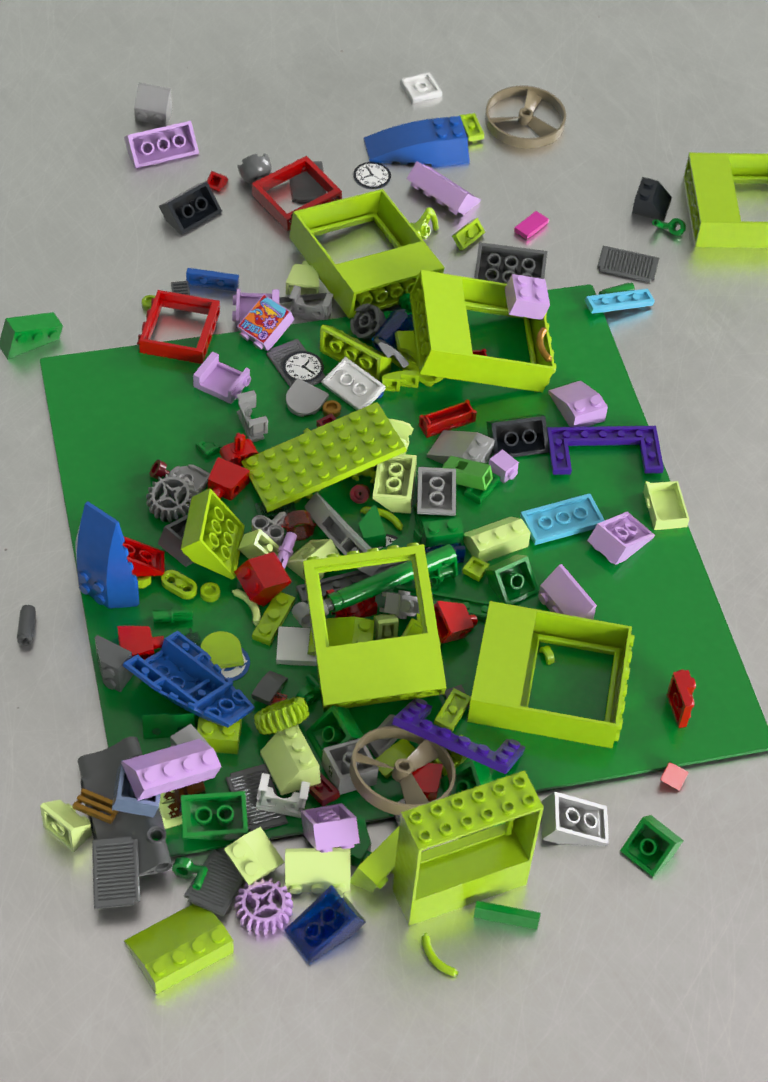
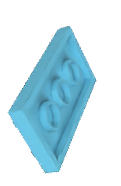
(562, 519)

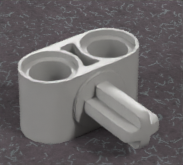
(272, 528)

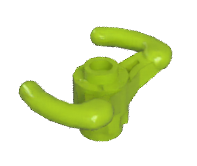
(421, 225)

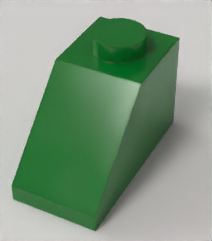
(372, 529)
(363, 849)

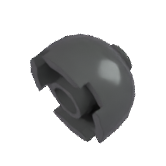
(255, 168)
(367, 321)

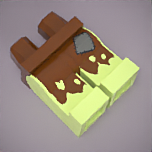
(170, 803)

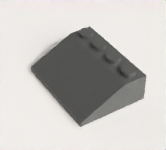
(500, 261)

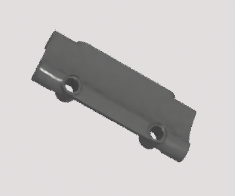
(99, 776)

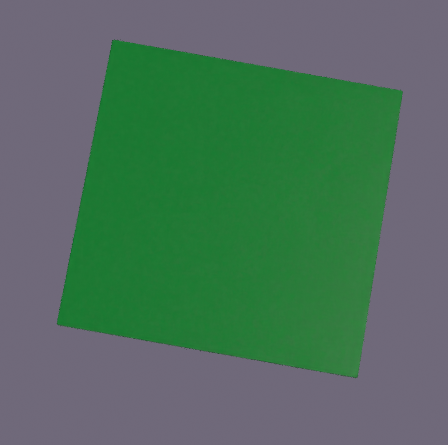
(128, 408)

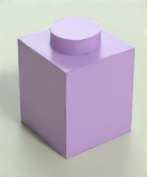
(504, 466)

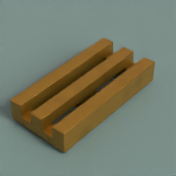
(91, 798)

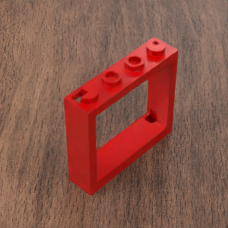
(287, 172)
(185, 303)

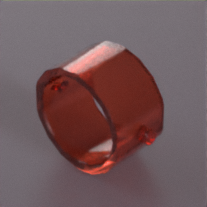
(296, 518)

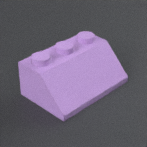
(565, 596)

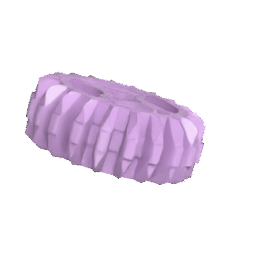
(264, 916)

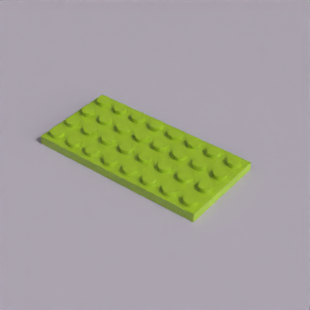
(323, 456)

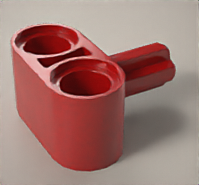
(239, 450)

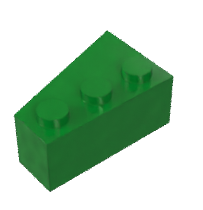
(28, 333)

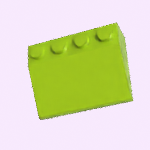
(212, 534)
(179, 946)

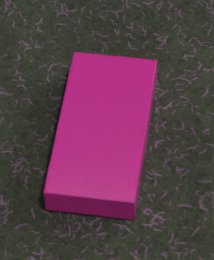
(531, 225)

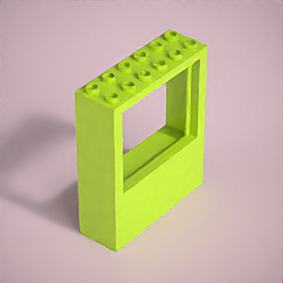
(713, 198)
(371, 279)
(444, 335)
(508, 667)
(378, 668)
(472, 866)

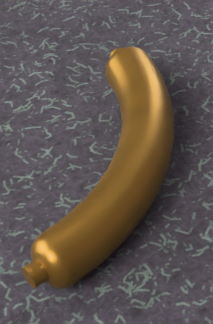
(540, 345)

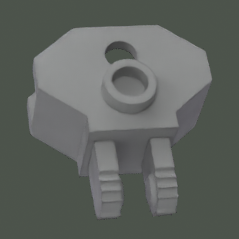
(400, 604)

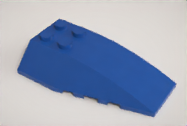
(423, 141)
(103, 561)
(191, 681)

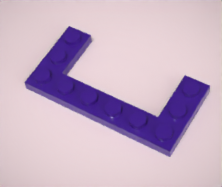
(561, 437)
(413, 720)

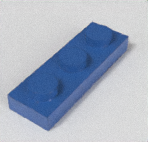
(212, 279)

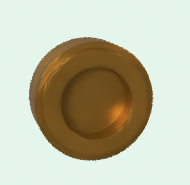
(331, 407)

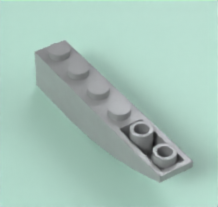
(337, 529)

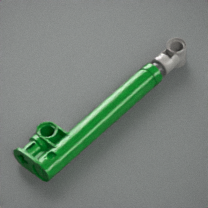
(440, 563)

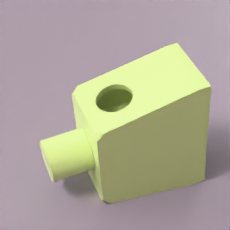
(303, 276)

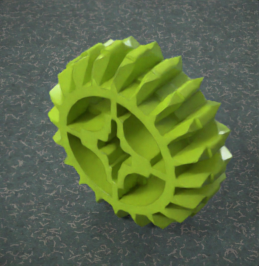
(281, 715)

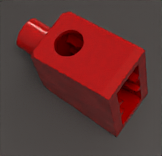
(228, 479)
(453, 621)
(139, 640)
(429, 779)

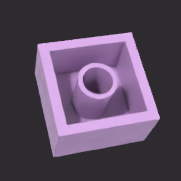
(527, 297)

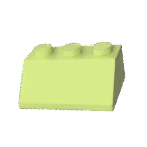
(396, 483)
(497, 538)
(290, 760)
(316, 871)

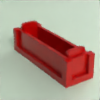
(447, 419)

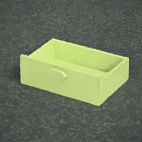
(666, 505)

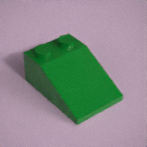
(439, 529)
(214, 816)

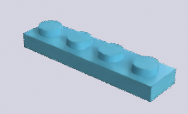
(619, 301)

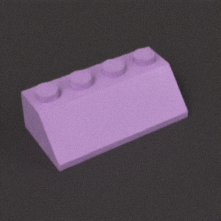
(161, 144)
(441, 188)
(171, 768)

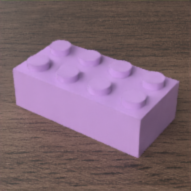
(330, 827)

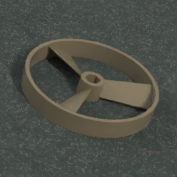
(534, 95)
(402, 770)

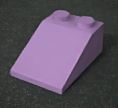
(579, 404)
(619, 537)

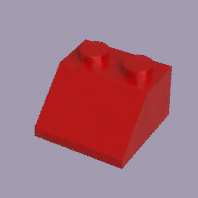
(262, 578)

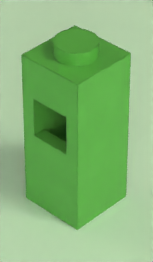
(470, 472)

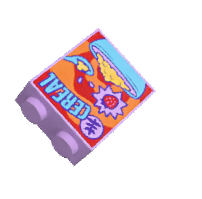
(265, 323)

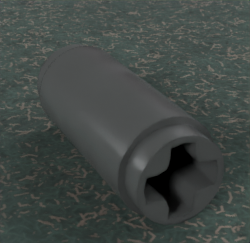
(26, 625)

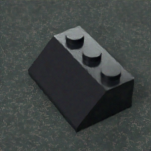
(191, 208)
(519, 435)

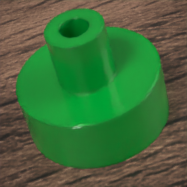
(404, 302)

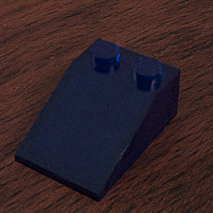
(325, 924)

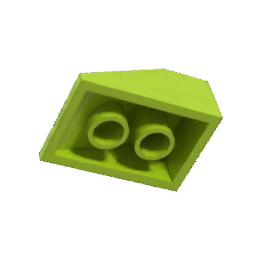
(345, 631)
(219, 737)

